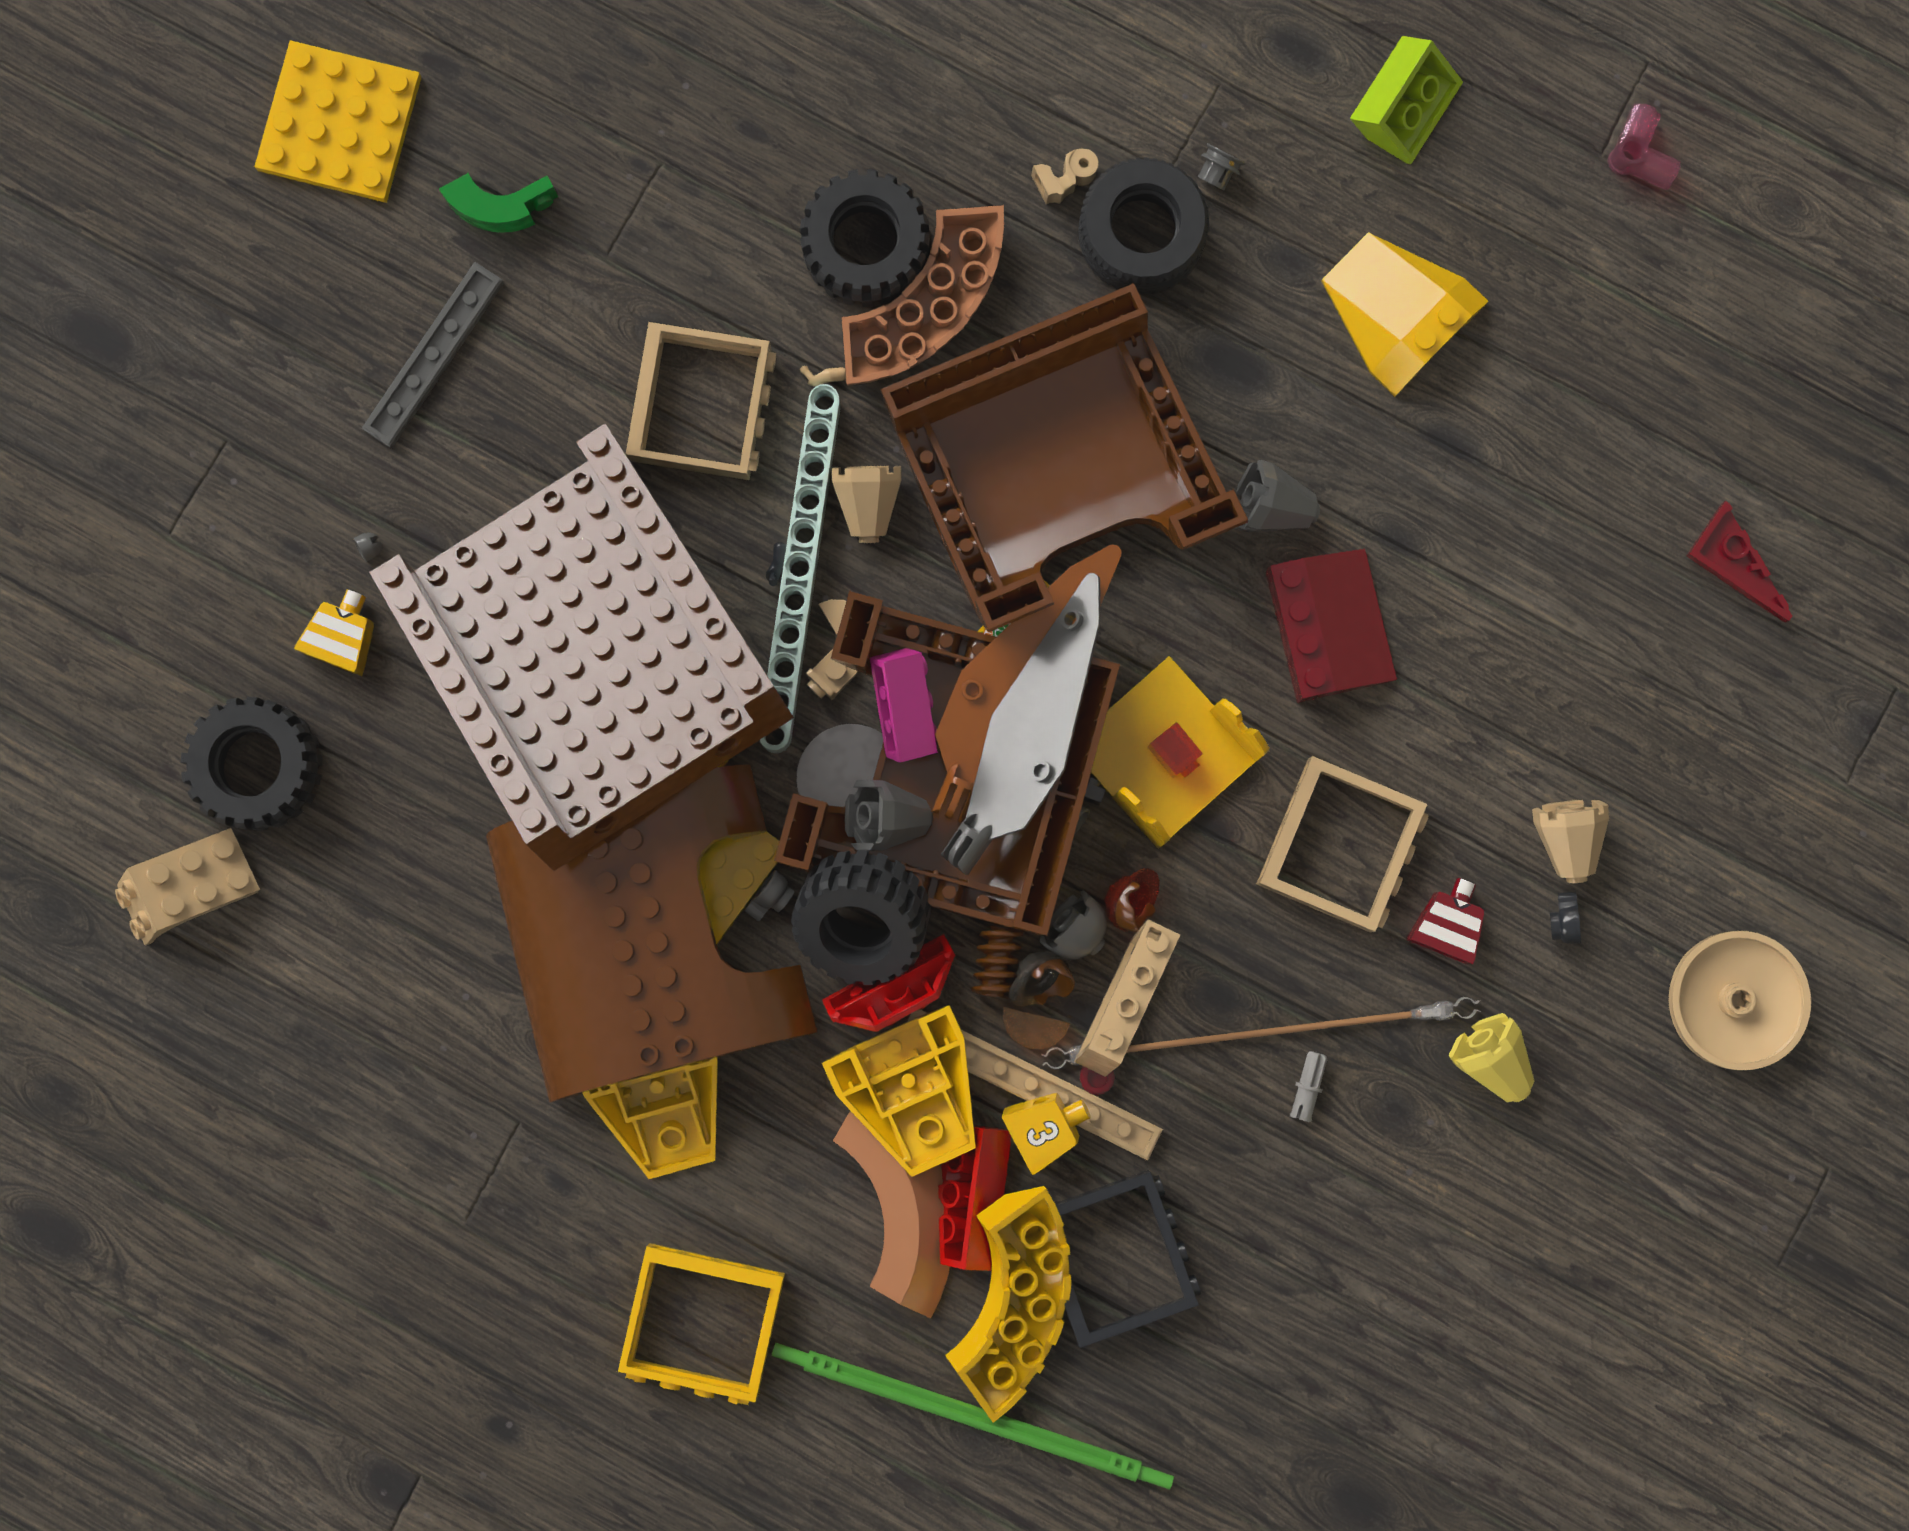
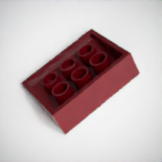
(1330, 624)

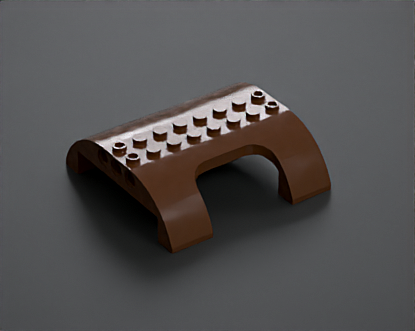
(1054, 447)
(1018, 872)
(625, 949)

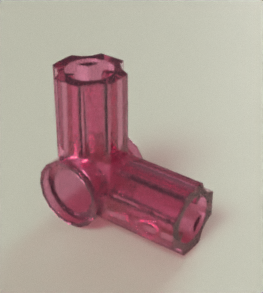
(1646, 162)

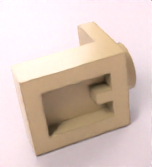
(829, 677)

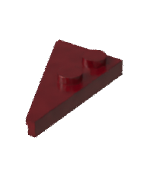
(1730, 557)

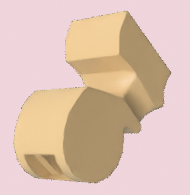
(1078, 169)

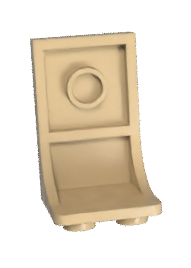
(185, 884)

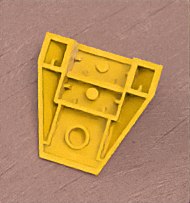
(1398, 307)
(911, 1089)
(663, 1117)

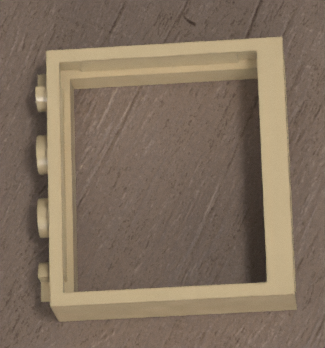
(646, 388)
(1402, 854)
(1127, 998)

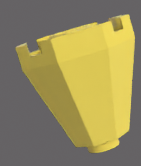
(1496, 1057)

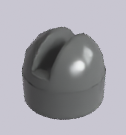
(365, 547)

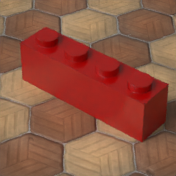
(967, 1189)

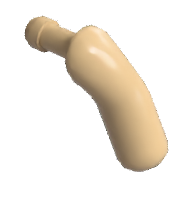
(825, 376)

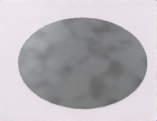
(837, 761)

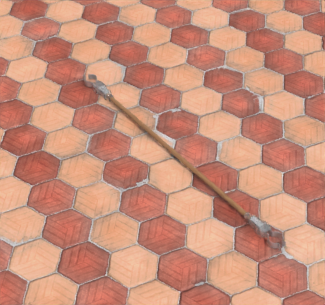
(1439, 1010)

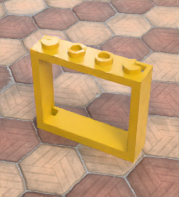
(674, 1378)

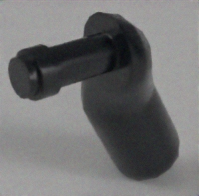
(776, 567)

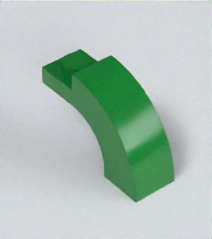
(498, 212)

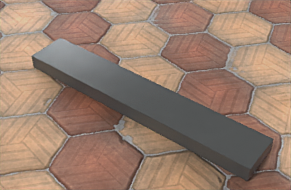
(433, 355)

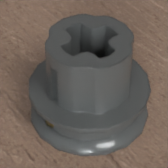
(1219, 167)

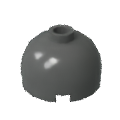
(1076, 928)

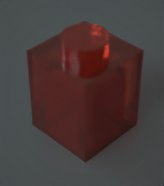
(1176, 751)

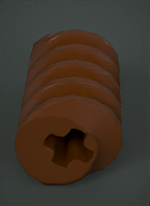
(997, 961)

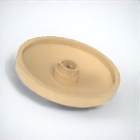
(1739, 1000)

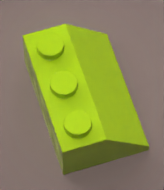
(1407, 98)

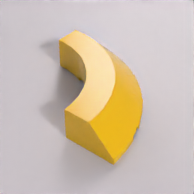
(1022, 1303)

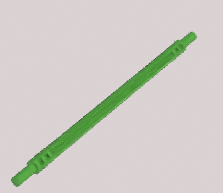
(972, 1416)

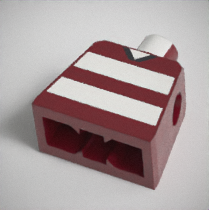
(1450, 924)

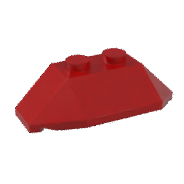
(887, 1002)

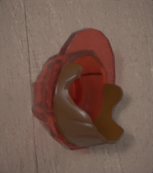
(1132, 899)

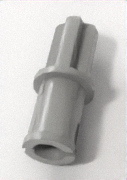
(1309, 1086)

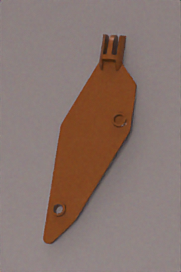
(992, 674)

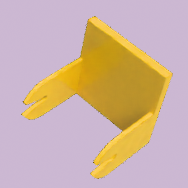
(1139, 780)

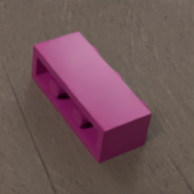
(904, 704)

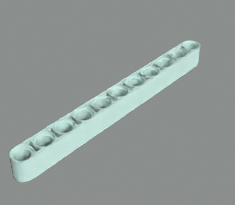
(806, 552)

